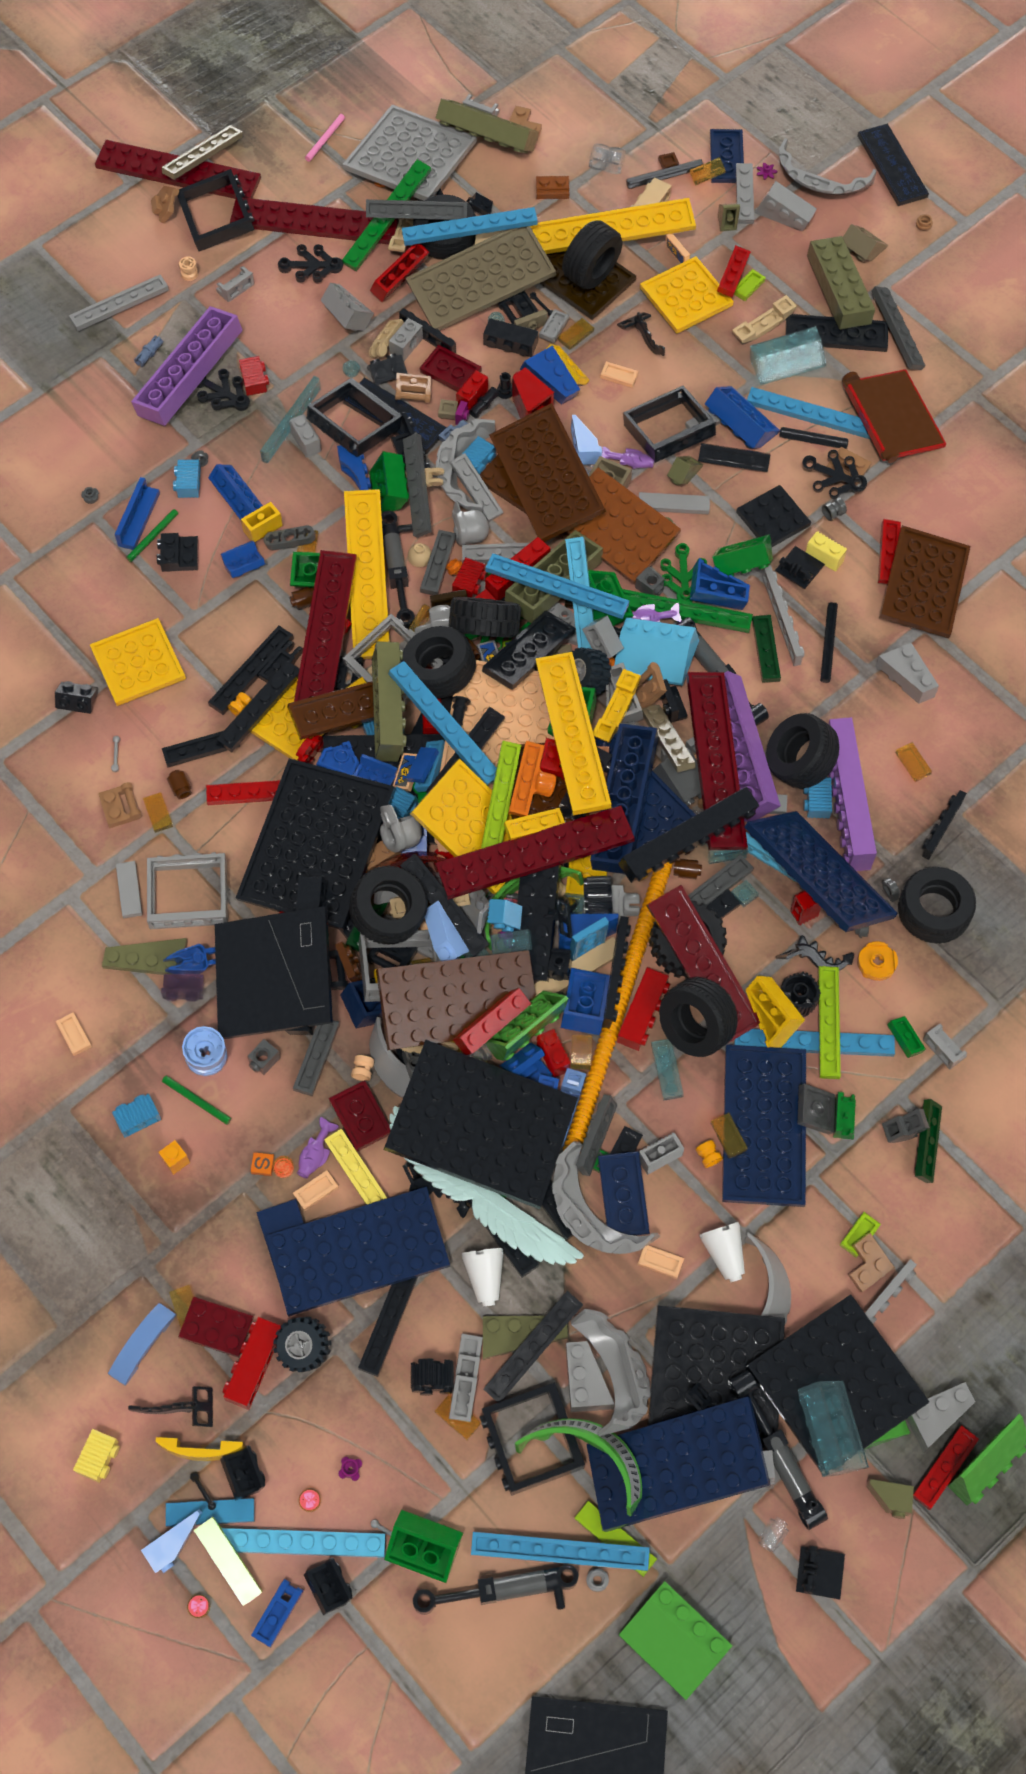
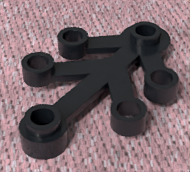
(330, 264)
(239, 400)
(836, 475)

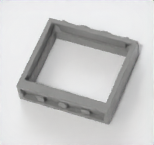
(397, 624)
(186, 919)
(420, 939)

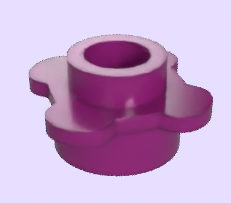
(346, 1463)

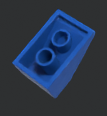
(582, 921)
(586, 1001)

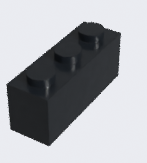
(510, 337)

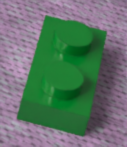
(906, 1037)

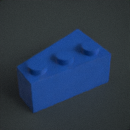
(553, 373)
(717, 588)

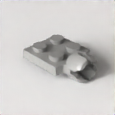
(621, 902)

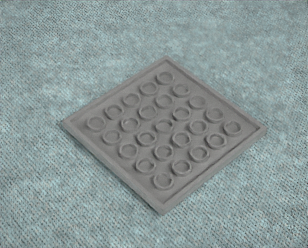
(402, 139)

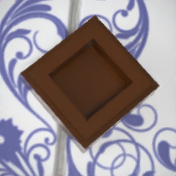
(668, 160)

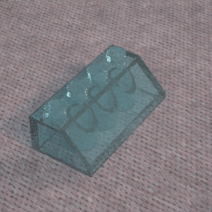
(787, 355)
(832, 1428)

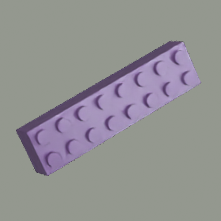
(187, 366)
(749, 752)
(851, 800)

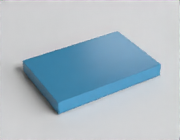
(589, 938)

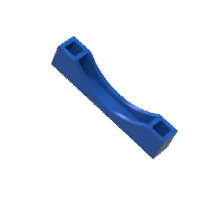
(354, 468)

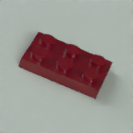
(448, 368)
(360, 1116)
(215, 1327)

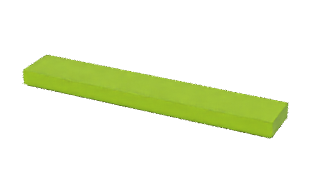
(501, 794)
(829, 1023)

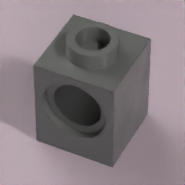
(649, 577)
(263, 1049)

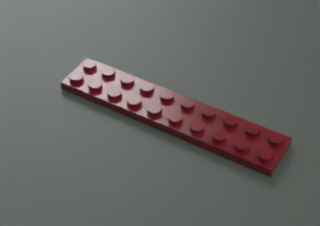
(148, 165)
(309, 219)
(326, 624)
(715, 750)
(534, 852)

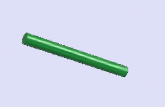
(150, 537)
(196, 1100)

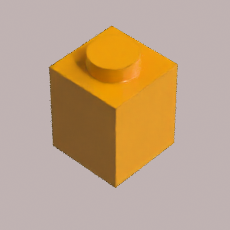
(174, 1157)

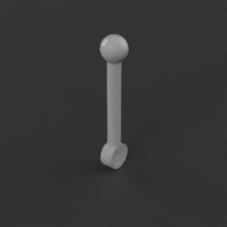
(115, 768)
(375, 1524)

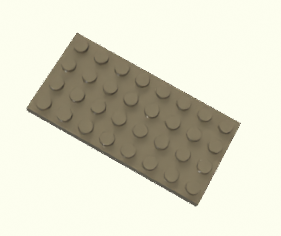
(480, 276)

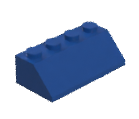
(741, 417)

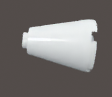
(726, 1250)
(485, 1273)

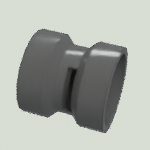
(835, 508)

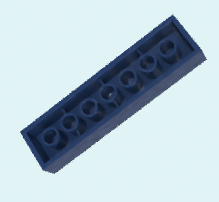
(628, 786)

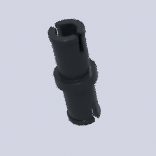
(484, 402)

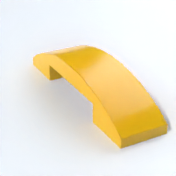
(618, 706)
(172, 1446)

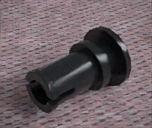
(505, 386)
(459, 706)

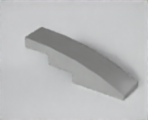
(465, 1378)

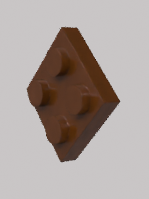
(350, 961)

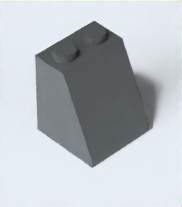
(683, 784)

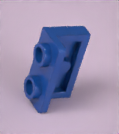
(242, 559)
(376, 770)
(523, 1059)

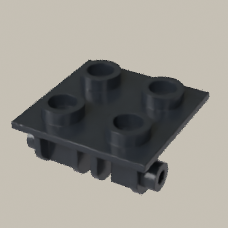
(799, 567)
(820, 1572)

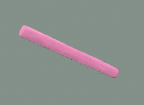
(325, 137)

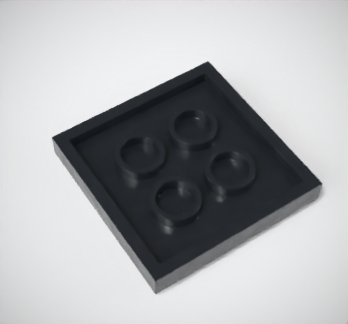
(774, 515)

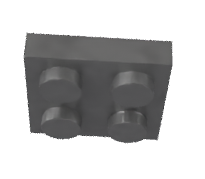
(816, 1109)

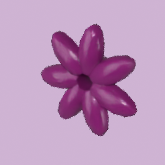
(766, 171)

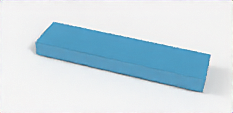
(225, 1512)

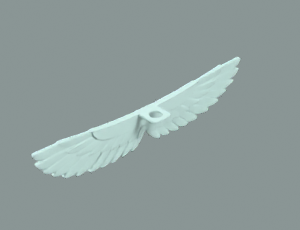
(502, 1217)

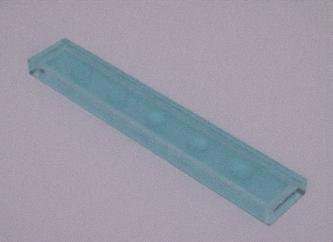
(283, 428)

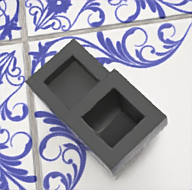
(905, 1127)

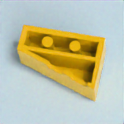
(774, 1010)

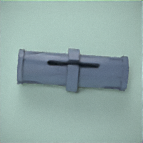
(148, 350)

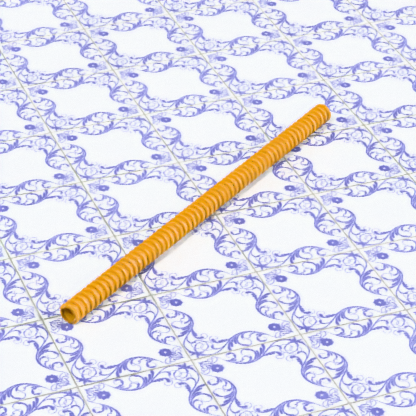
(609, 1036)

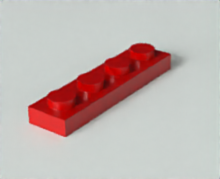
(733, 271)
(889, 536)
(241, 792)
(945, 1467)

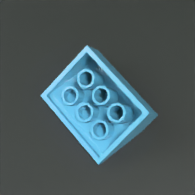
(657, 642)

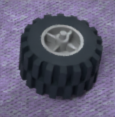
(592, 668)
(302, 1344)

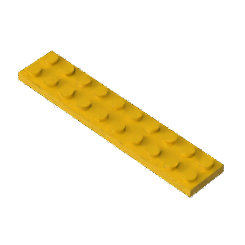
(630, 222)
(365, 539)
(573, 734)

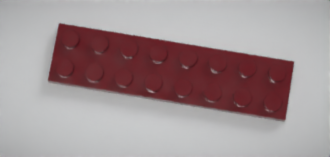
(698, 951)

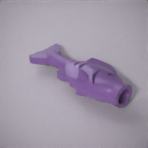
(631, 457)
(648, 613)
(315, 1154)

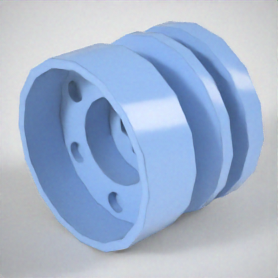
(200, 1041)

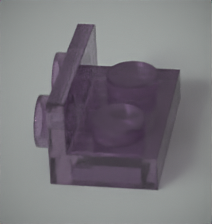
(183, 987)

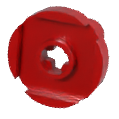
(309, 749)

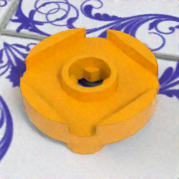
(872, 970)

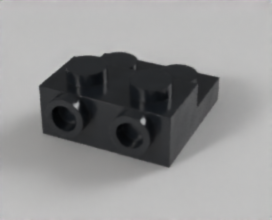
(177, 552)

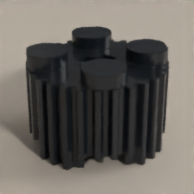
(598, 895)
(804, 985)
(432, 1376)

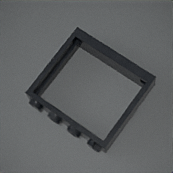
(222, 233)
(366, 399)
(677, 442)
(501, 1461)

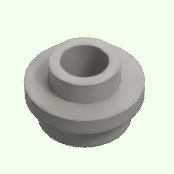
(604, 1577)

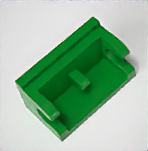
(844, 1116)

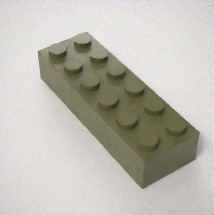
(487, 126)
(840, 282)
(535, 602)
(387, 703)

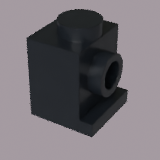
(560, 964)

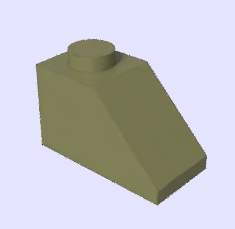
(728, 216)
(684, 469)
(892, 1497)

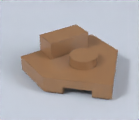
(163, 203)

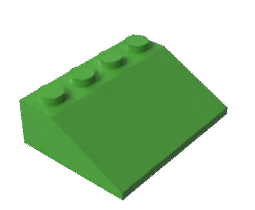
(543, 1010)
(990, 1462)
(675, 1640)

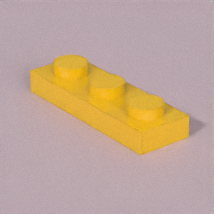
(575, 371)
(533, 823)

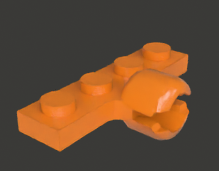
(530, 780)

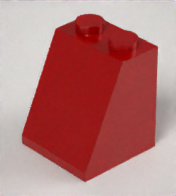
(529, 393)

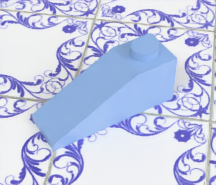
(584, 442)
(443, 934)
(169, 1545)

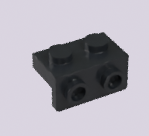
(386, 369)
(75, 697)
(672, 703)
(243, 1473)
(328, 1586)

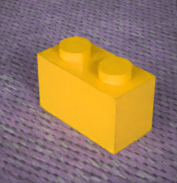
(261, 522)

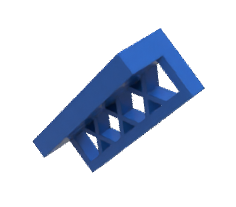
(234, 494)
(136, 515)

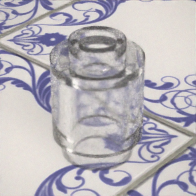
(773, 1534)

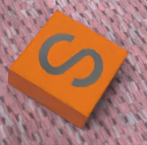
(262, 1164)

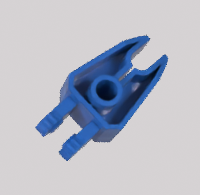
(191, 960)

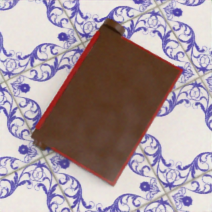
(893, 414)

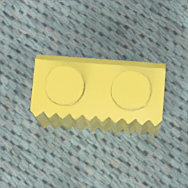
(826, 551)
(96, 1456)

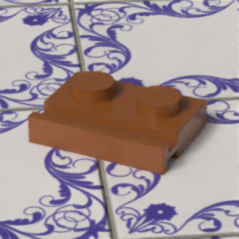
(552, 187)

